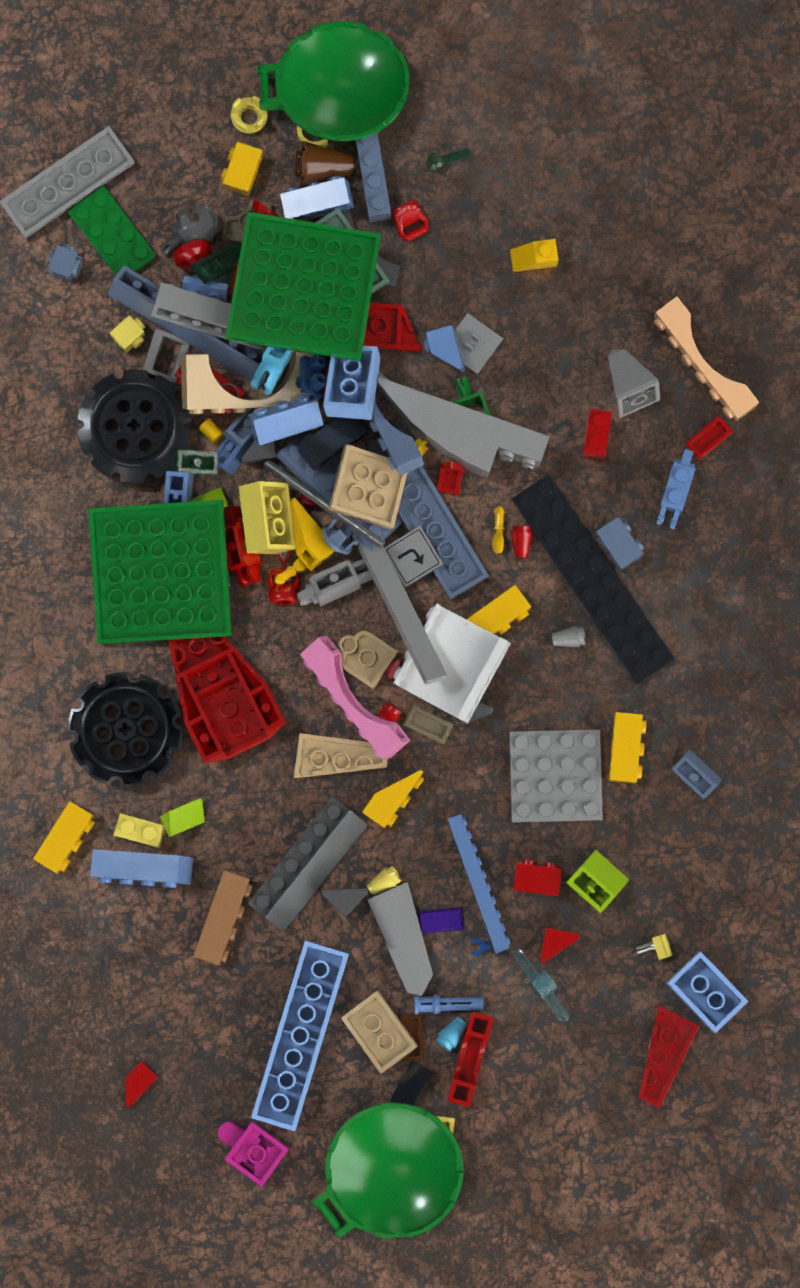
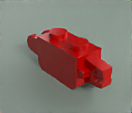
(238, 559)

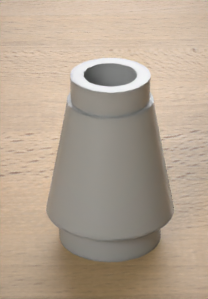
(569, 637)

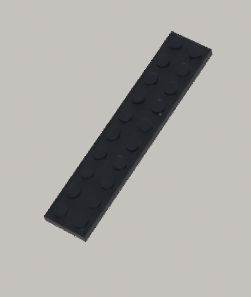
(592, 579)

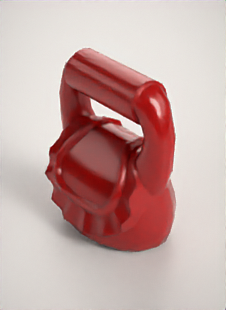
(406, 215)
(282, 593)

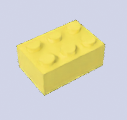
(267, 517)

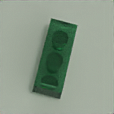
(218, 263)

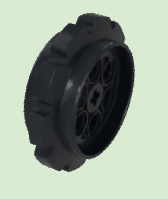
(134, 389)
(121, 692)

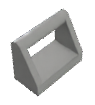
(154, 352)

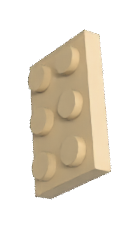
(379, 1032)

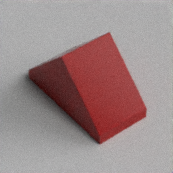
(555, 941)

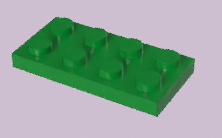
(111, 232)

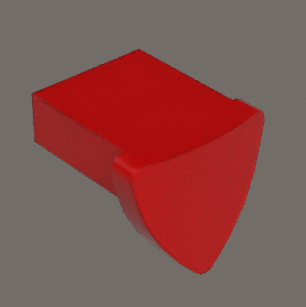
(450, 478)

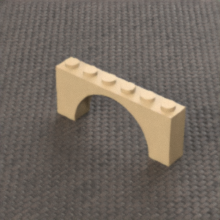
(203, 391)

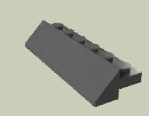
(307, 864)

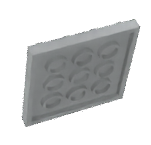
(555, 776)

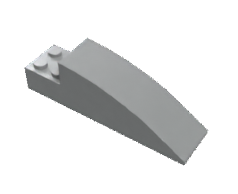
(464, 433)

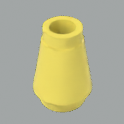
(384, 881)

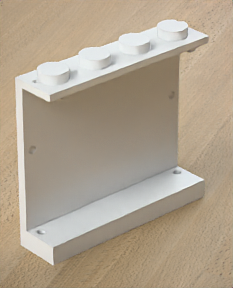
(468, 657)

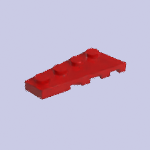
(668, 1048)

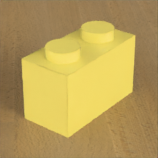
(139, 830)

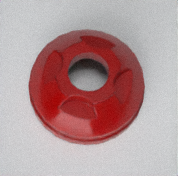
(190, 253)

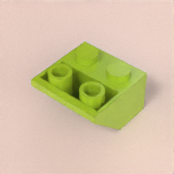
(597, 881)

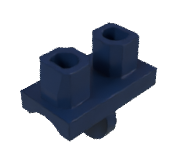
(311, 377)

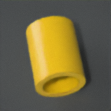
(211, 430)

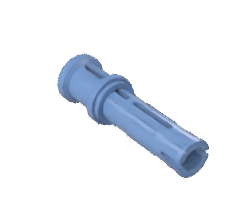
(476, 1003)

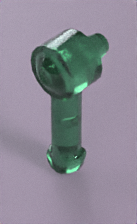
(435, 161)

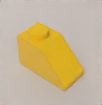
(534, 255)

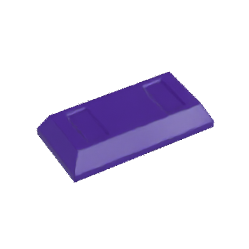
(440, 920)

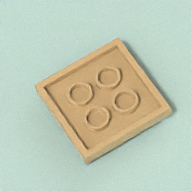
(367, 488)

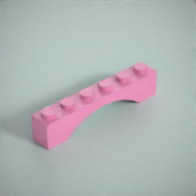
(326, 663)

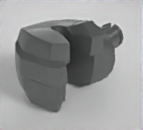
(186, 230)

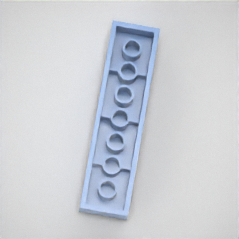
(300, 1036)

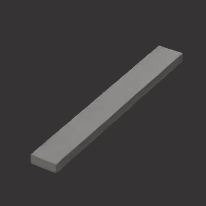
(402, 613)

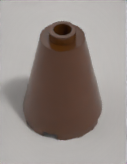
(320, 163)

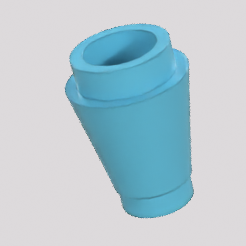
(451, 1034)

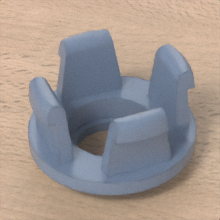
(338, 538)

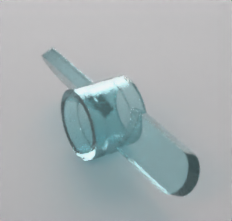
(543, 984)

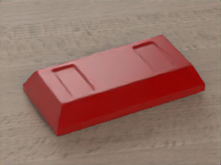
(709, 437)

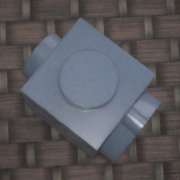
(65, 262)

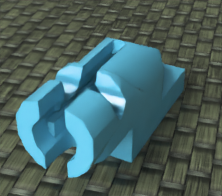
(273, 362)

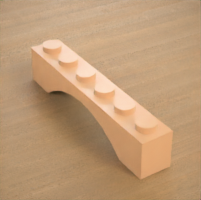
(734, 396)

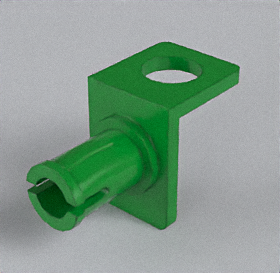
(467, 398)

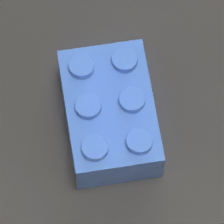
(352, 385)
(706, 992)

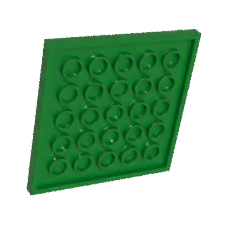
(303, 286)
(160, 571)

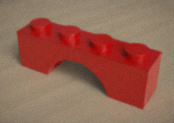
(470, 1059)

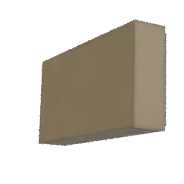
(428, 724)

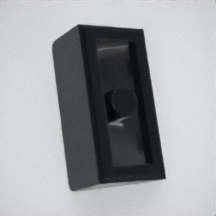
(411, 1084)

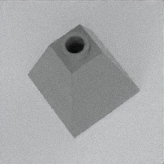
(632, 383)

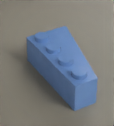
(141, 867)

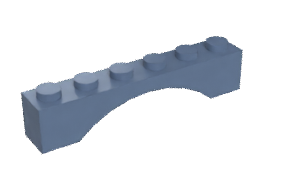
(401, 447)

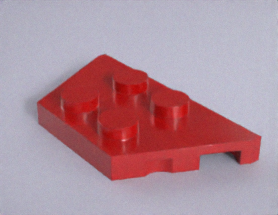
(390, 328)

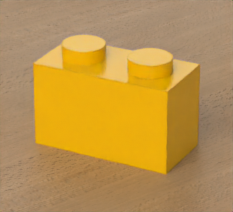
(242, 168)

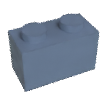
(619, 543)

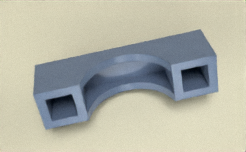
(373, 178)

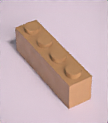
(222, 917)

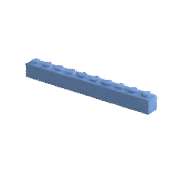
(478, 884)

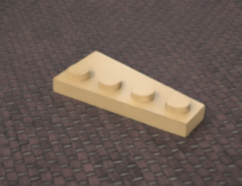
(333, 755)

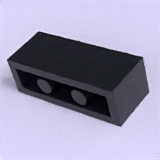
(331, 439)

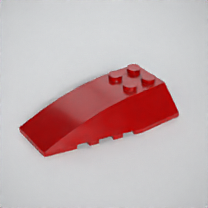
(222, 698)

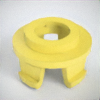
(240, 106)

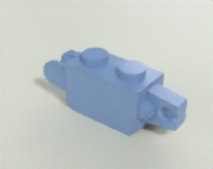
(677, 488)

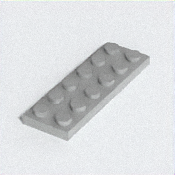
(67, 182)

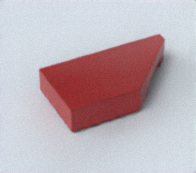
(138, 1082)

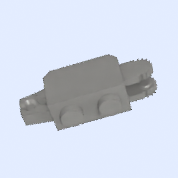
(334, 583)

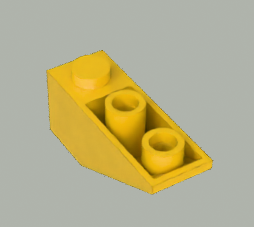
(309, 538)
(387, 801)

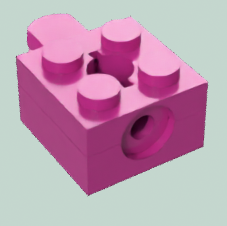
(253, 1150)

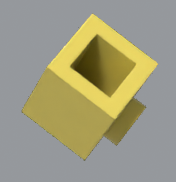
(129, 334)

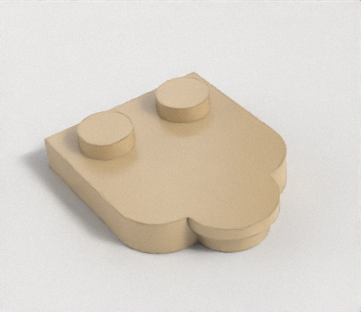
(366, 657)

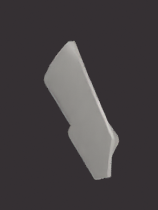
(403, 937)

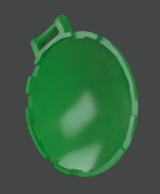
(338, 81)
(391, 1172)

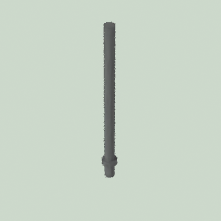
(279, 472)

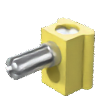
(660, 944)

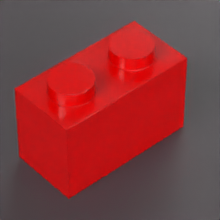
(596, 434)
(537, 879)

